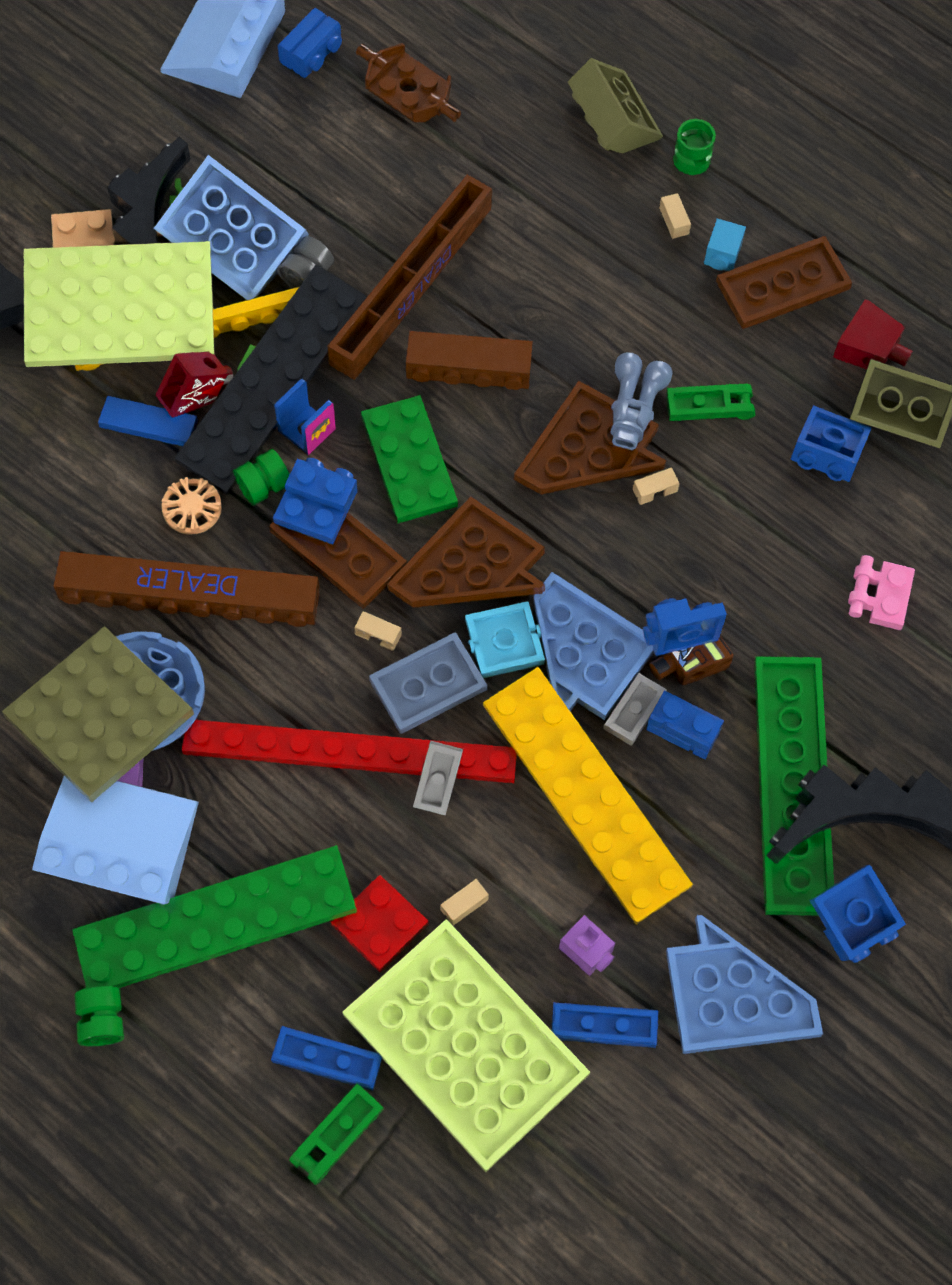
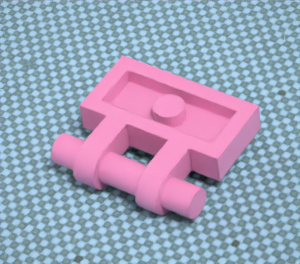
(891, 595)

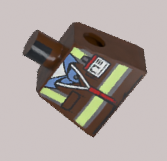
(694, 662)

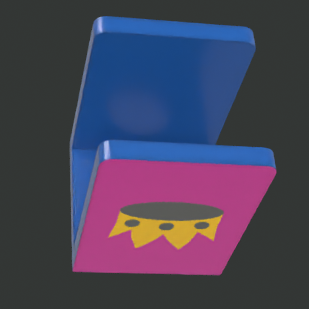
(294, 409)

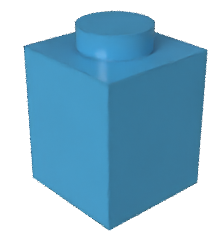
(724, 245)

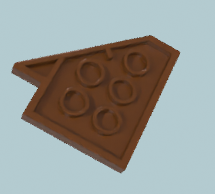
(579, 447)
(470, 560)

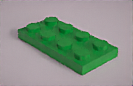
(409, 459)

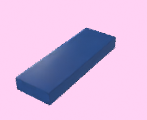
(146, 421)
(605, 1025)
(326, 1058)

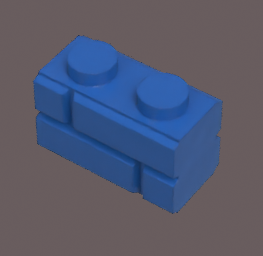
(310, 43)
(684, 724)

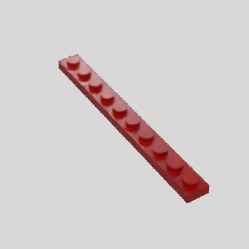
(341, 750)

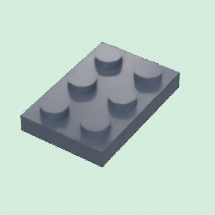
(428, 683)

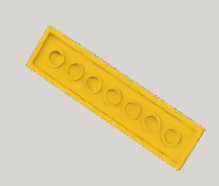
(587, 795)

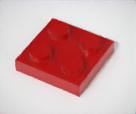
(382, 924)

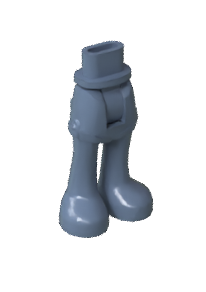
(633, 415)

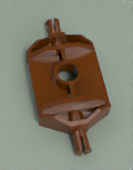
(394, 69)

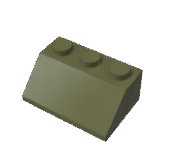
(613, 107)
(904, 404)

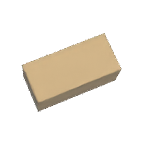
(675, 216)
(649, 485)
(372, 626)
(464, 902)

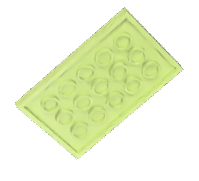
(117, 303)
(466, 1044)

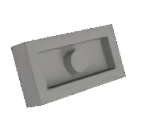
(634, 709)
(438, 778)

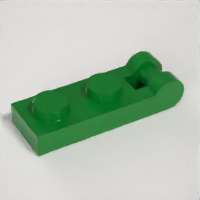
(710, 402)
(337, 1133)

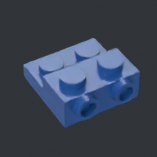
(830, 444)
(316, 500)
(677, 627)
(858, 914)

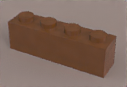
(468, 360)

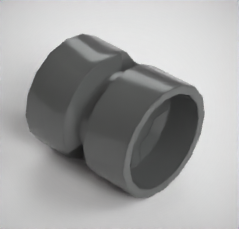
(302, 261)

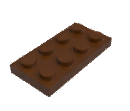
(783, 282)
(354, 563)

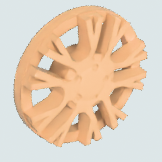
(191, 505)

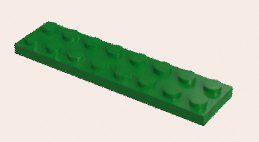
(790, 745)
(215, 920)

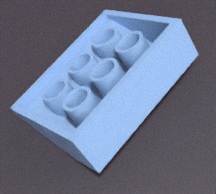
(224, 43)
(243, 228)
(120, 842)

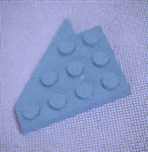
(587, 647)
(734, 997)

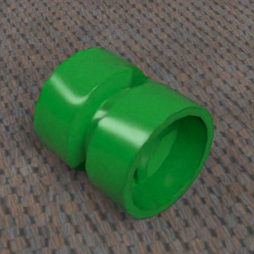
(694, 146)
(260, 478)
(99, 1016)

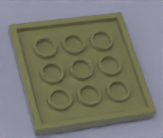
(98, 713)

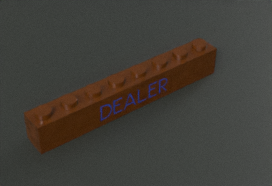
(410, 277)
(187, 588)

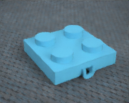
(504, 639)

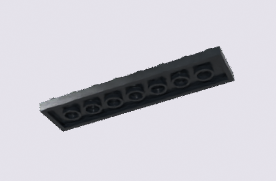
(287, 352)

